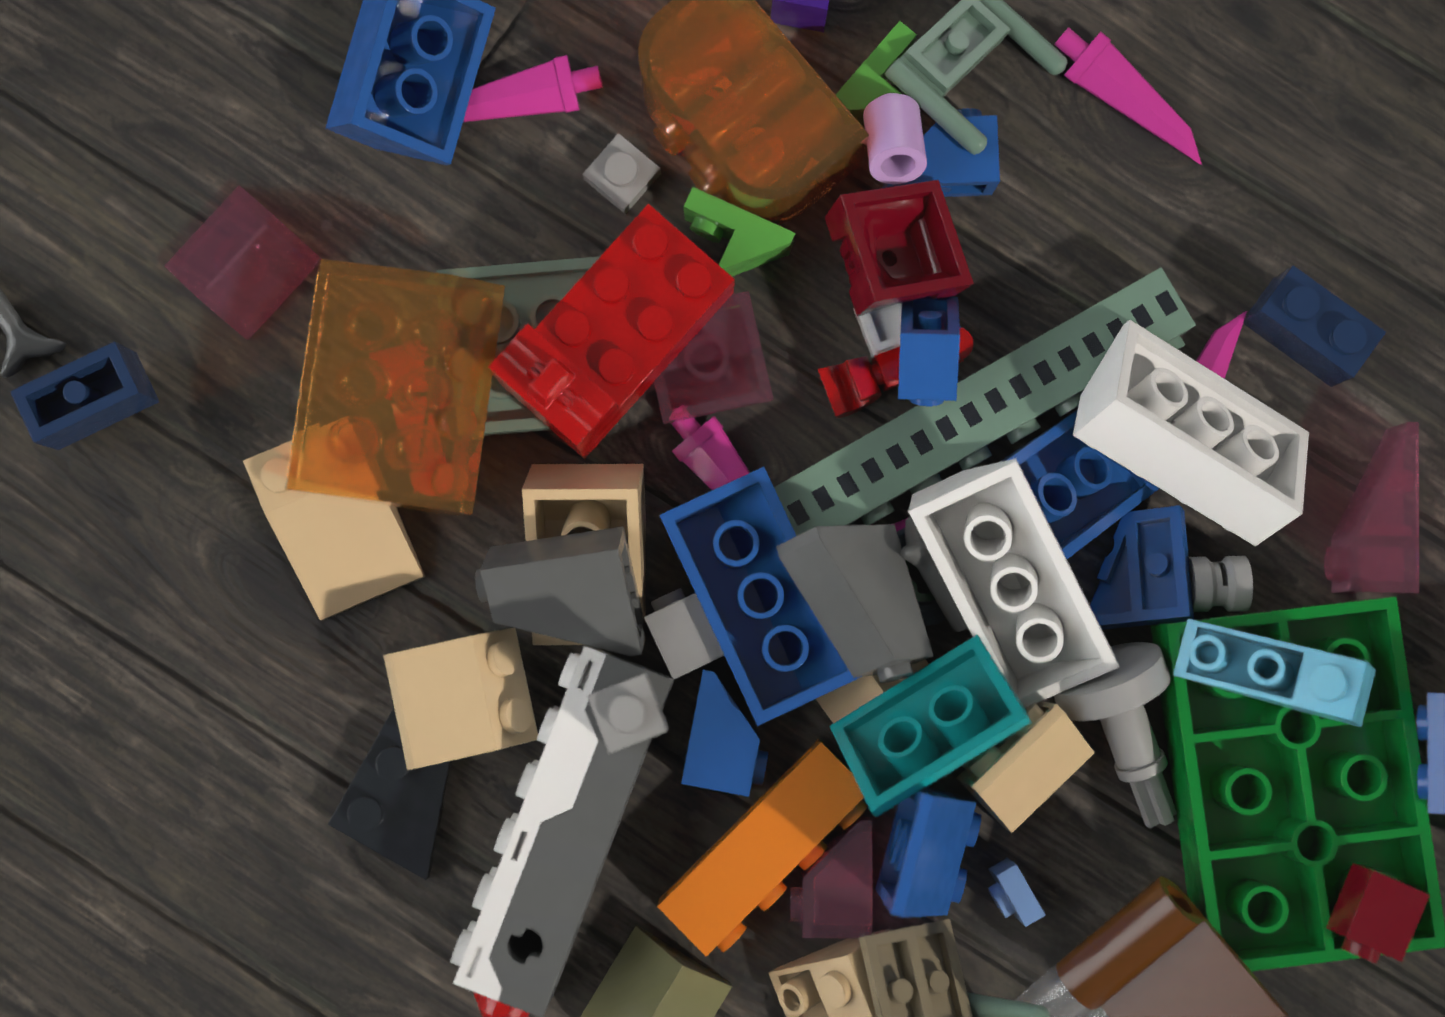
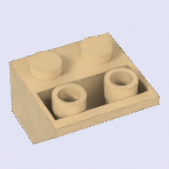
(1026, 766)
(826, 983)

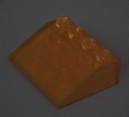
(395, 387)

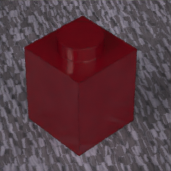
(1376, 914)

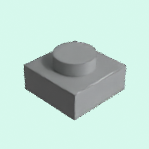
(621, 173)

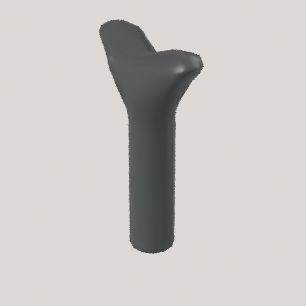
(21, 340)
(918, 555)

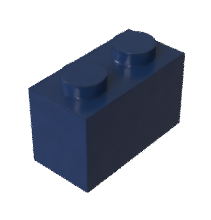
(1313, 327)
(84, 396)

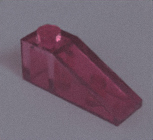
(1379, 532)

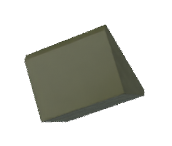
(656, 982)

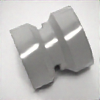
(1221, 583)

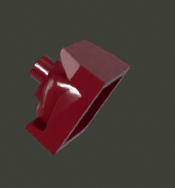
(898, 245)

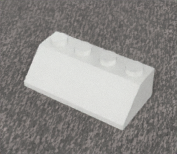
(1194, 435)
(1012, 580)

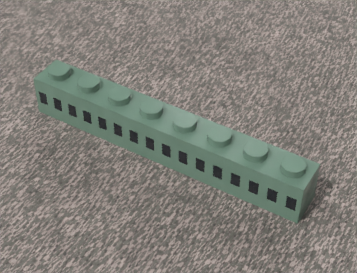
(989, 405)

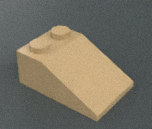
(586, 499)
(336, 545)

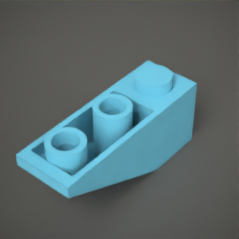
(1276, 672)

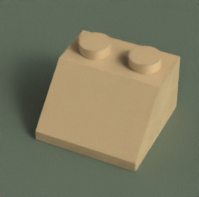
(461, 698)

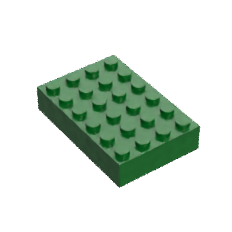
(1289, 799)

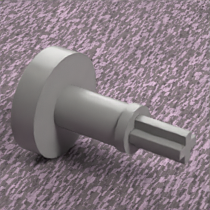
(1119, 704)

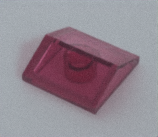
(243, 263)
(717, 368)

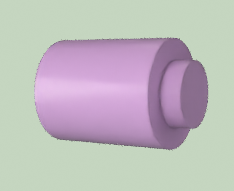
(894, 139)

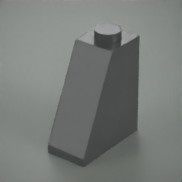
(567, 589)
(860, 596)

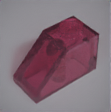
(837, 887)

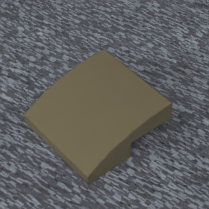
(916, 972)

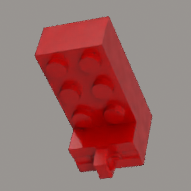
(614, 331)

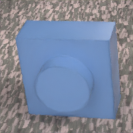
(1013, 893)

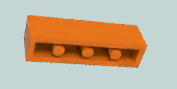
(762, 849)

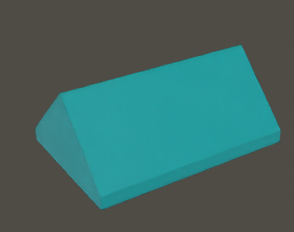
(928, 725)

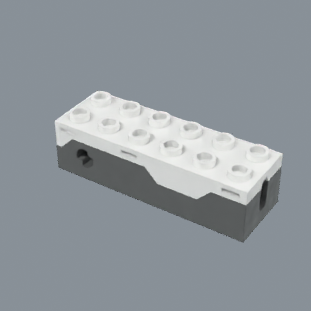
(552, 846)

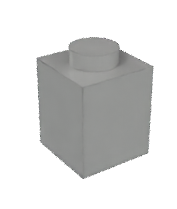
(682, 633)
(628, 713)

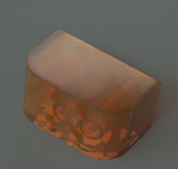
(745, 108)

